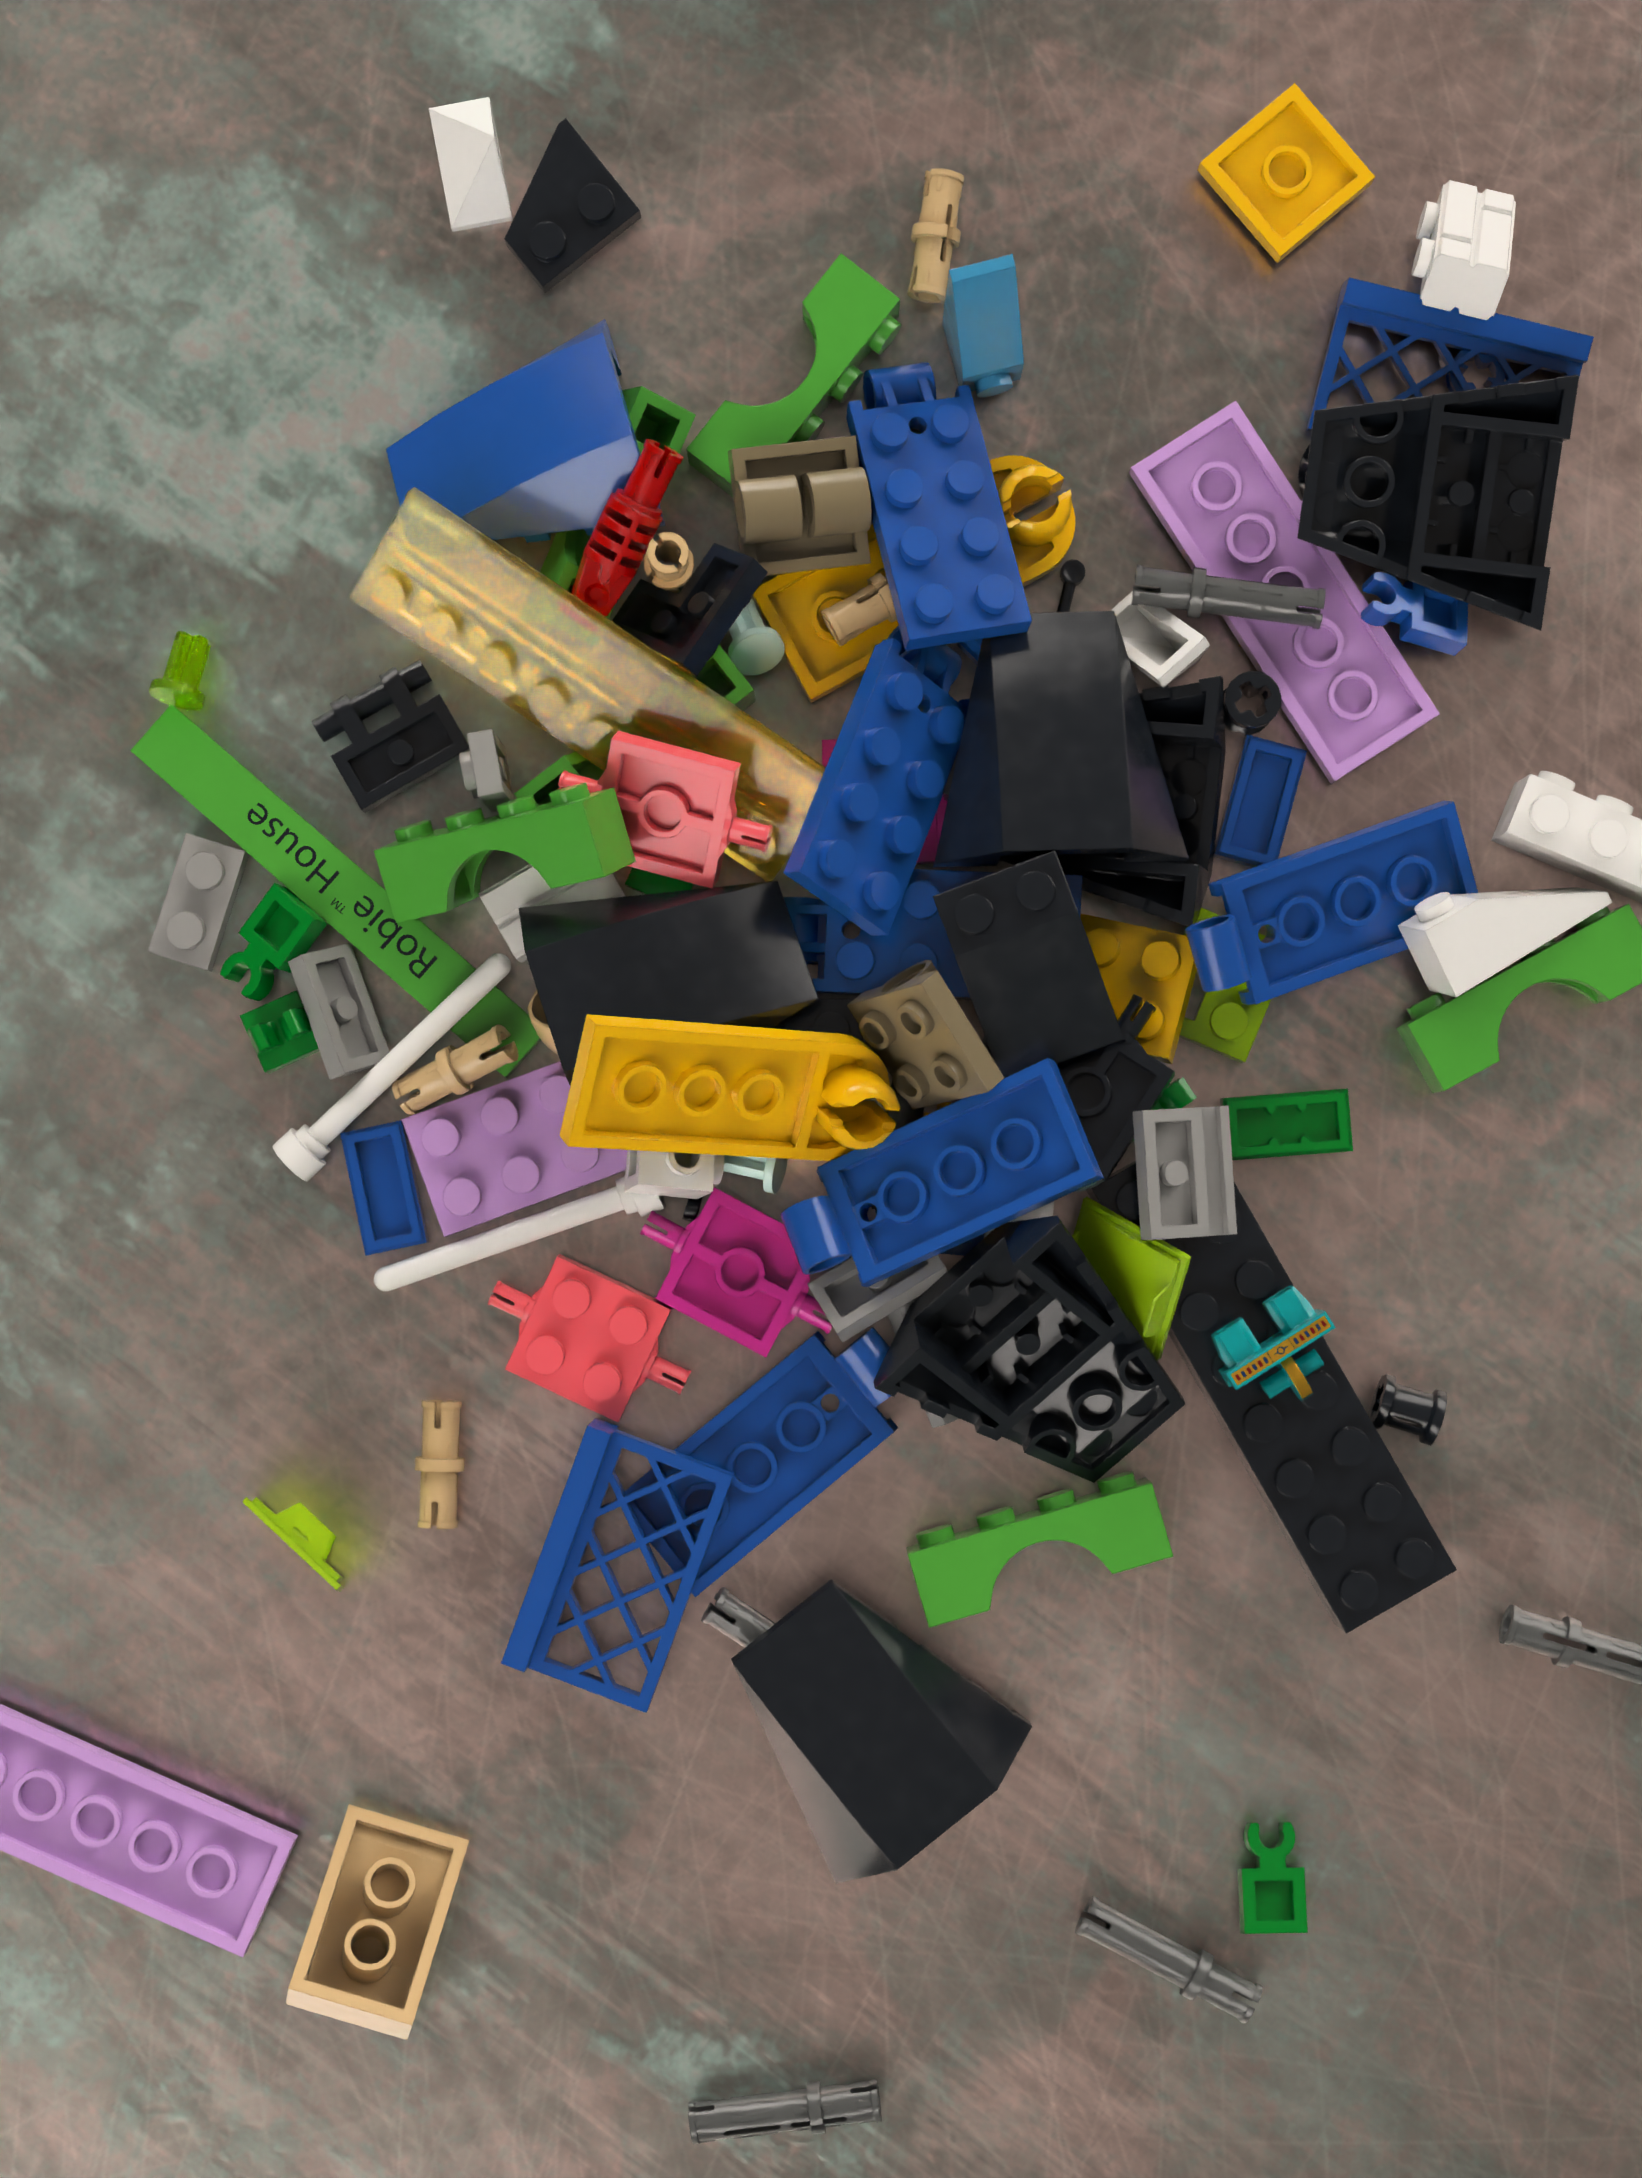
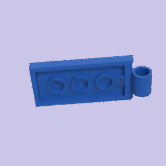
(936, 510)
(882, 784)
(1329, 905)
(915, 936)
(946, 1178)
(779, 1449)

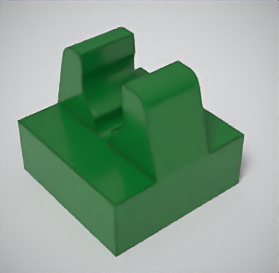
(280, 1032)

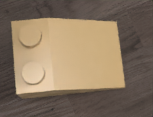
(377, 1922)

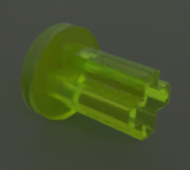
(183, 673)

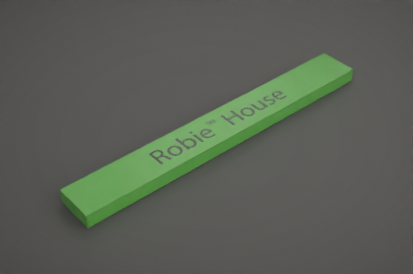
(323, 877)

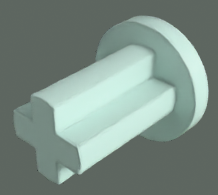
(754, 646)
(767, 1169)

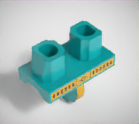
(1297, 1328)

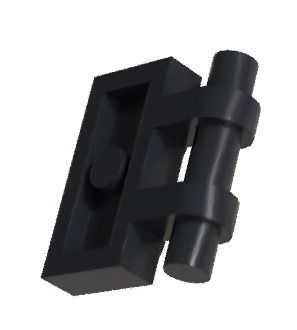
(401, 751)

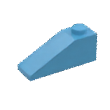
(984, 325)

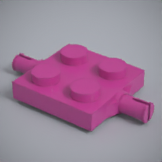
(735, 1273)

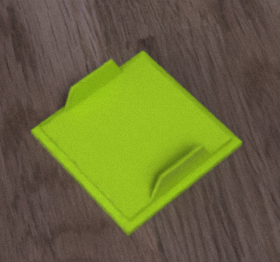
(1138, 1272)
(303, 1534)

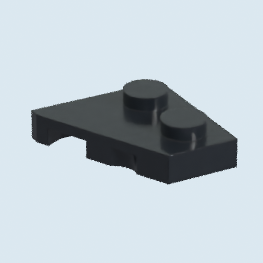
(567, 210)

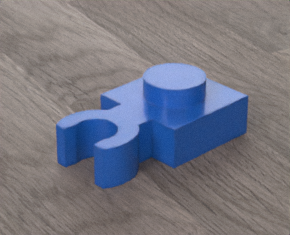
(1423, 614)

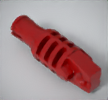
(625, 529)

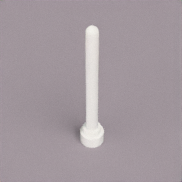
(305, 1148)
(516, 1234)

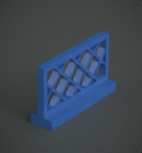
(1403, 314)
(565, 1548)

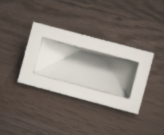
(470, 164)
(1158, 641)

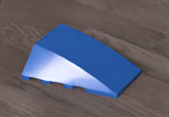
(529, 448)

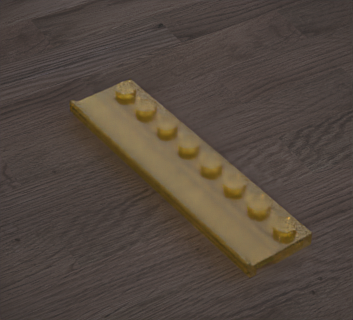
(572, 665)

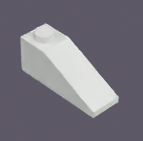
(1475, 935)

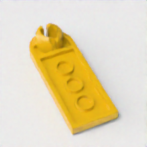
(795, 600)
(725, 1090)

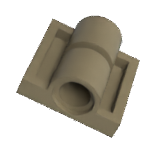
(801, 505)
(924, 1038)

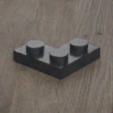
(694, 622)

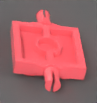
(675, 807)
(588, 1338)

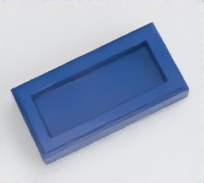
(1259, 802)
(384, 1188)

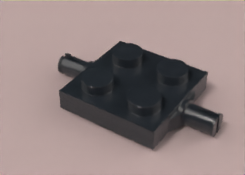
(1113, 1084)

